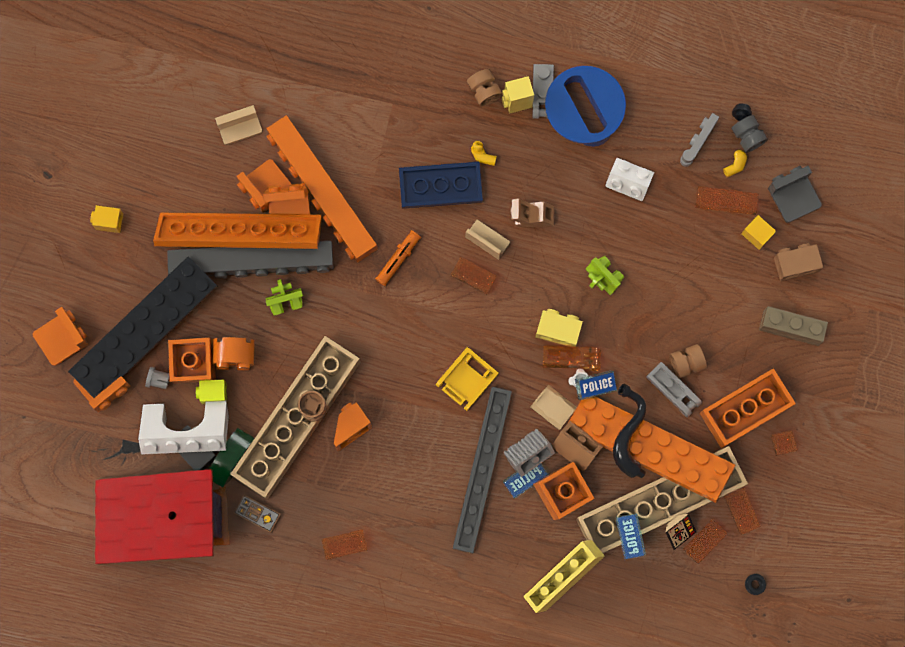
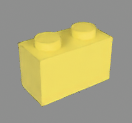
(518, 95)
(559, 328)

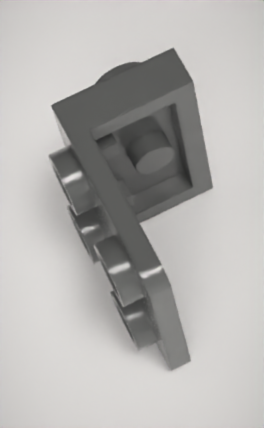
(794, 194)

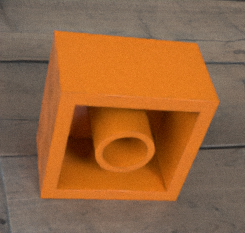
(191, 360)
(563, 491)

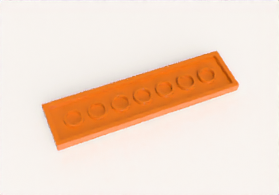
(238, 230)
(656, 449)

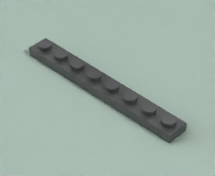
(482, 470)

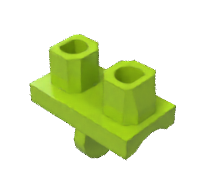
(602, 276)
(293, 296)

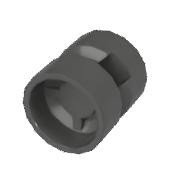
(750, 135)

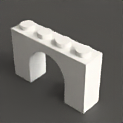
(207, 436)

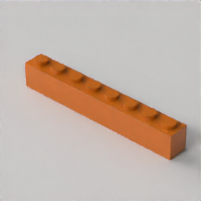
(322, 189)

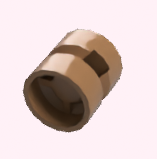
(484, 86)
(688, 361)
(312, 406)

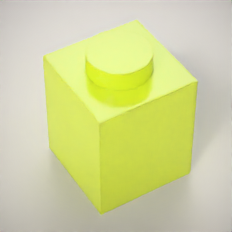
(211, 391)

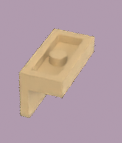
(239, 125)
(487, 239)

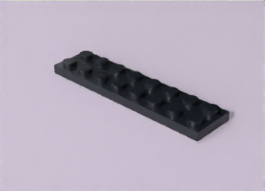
(143, 327)

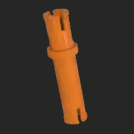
(412, 238)

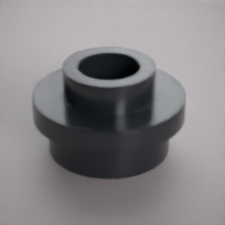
(741, 111)
(761, 581)

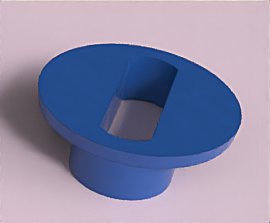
(604, 95)

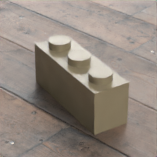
(793, 326)

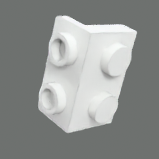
(629, 179)

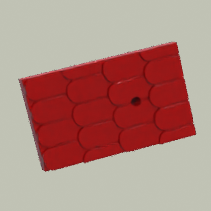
(139, 511)

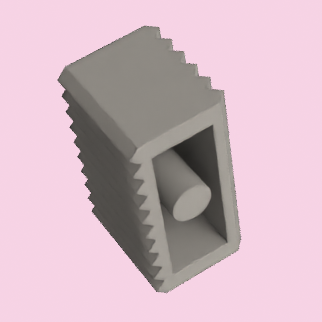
(529, 452)

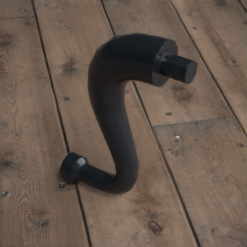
(621, 445)

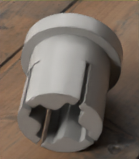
(157, 378)

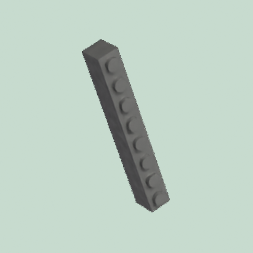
(258, 261)

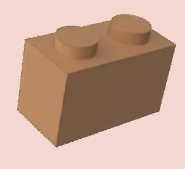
(798, 262)
(576, 446)

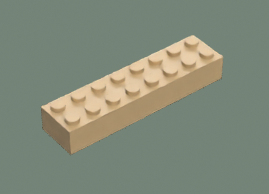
(286, 429)
(654, 505)

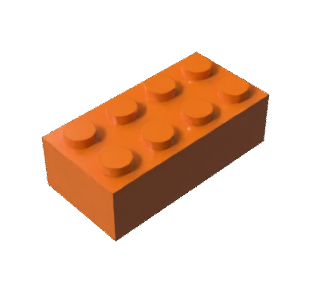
(747, 408)

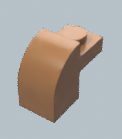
(532, 214)

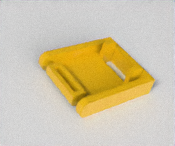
(464, 382)

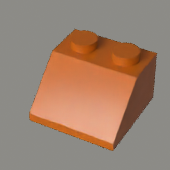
(350, 426)

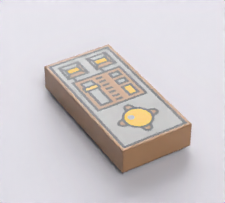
(257, 513)

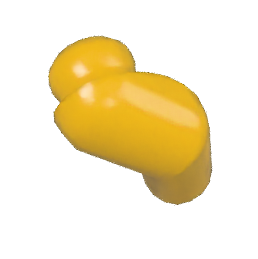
(480, 154)
(738, 165)

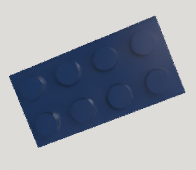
(440, 185)

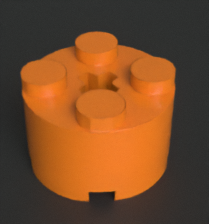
(233, 353)

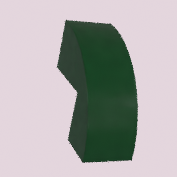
(227, 460)

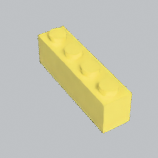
(564, 576)

